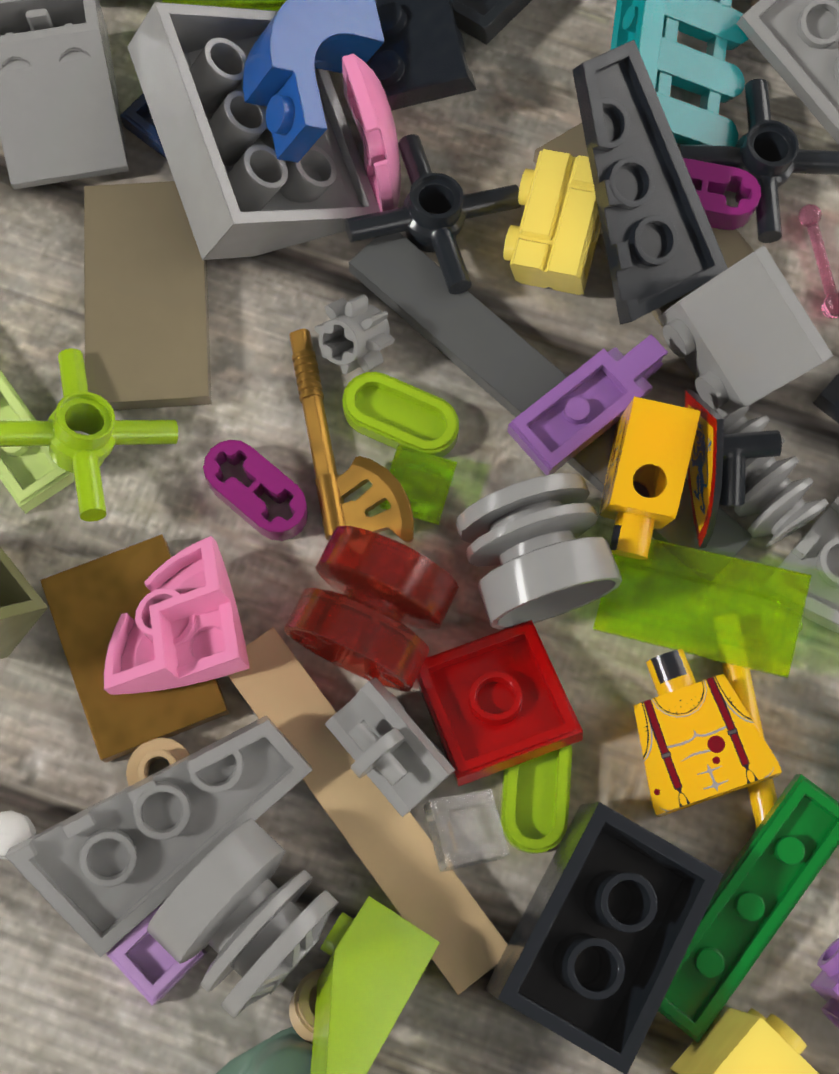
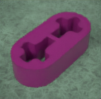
(711, 183)
(264, 479)

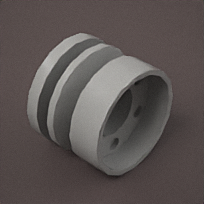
(532, 538)
(242, 916)

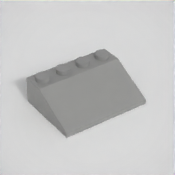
(220, 147)

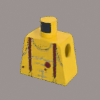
(653, 449)
(697, 738)

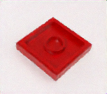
(497, 703)

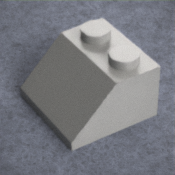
(743, 334)

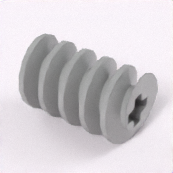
(769, 488)

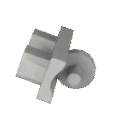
(389, 747)

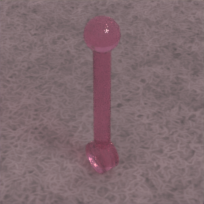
(810, 217)

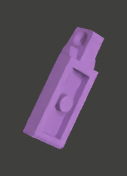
(585, 404)

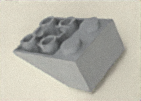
(58, 93)

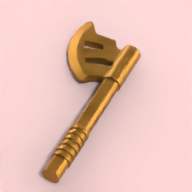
(334, 488)

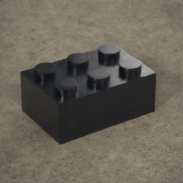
(604, 934)

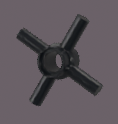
(769, 154)
(433, 231)

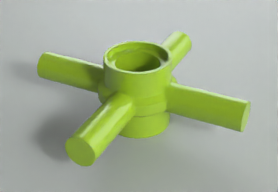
(84, 453)

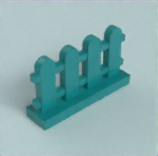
(668, 63)

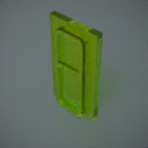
(708, 606)

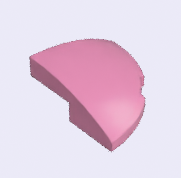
(376, 128)
(181, 629)

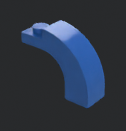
(284, 62)

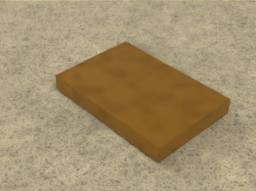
(85, 613)

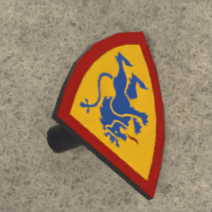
(719, 465)

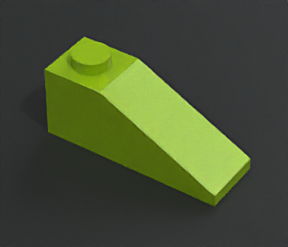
(365, 986)

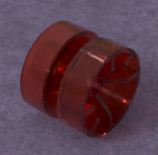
(378, 595)

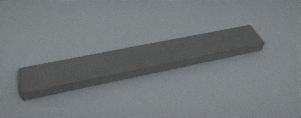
(503, 364)

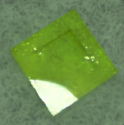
(425, 481)

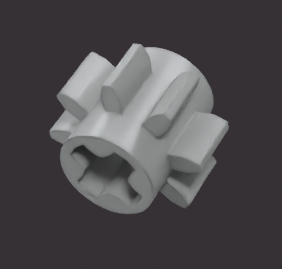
(354, 334)

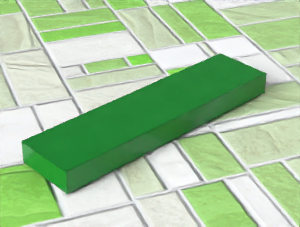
(753, 903)

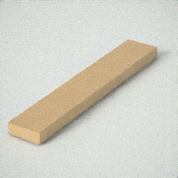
(387, 844)

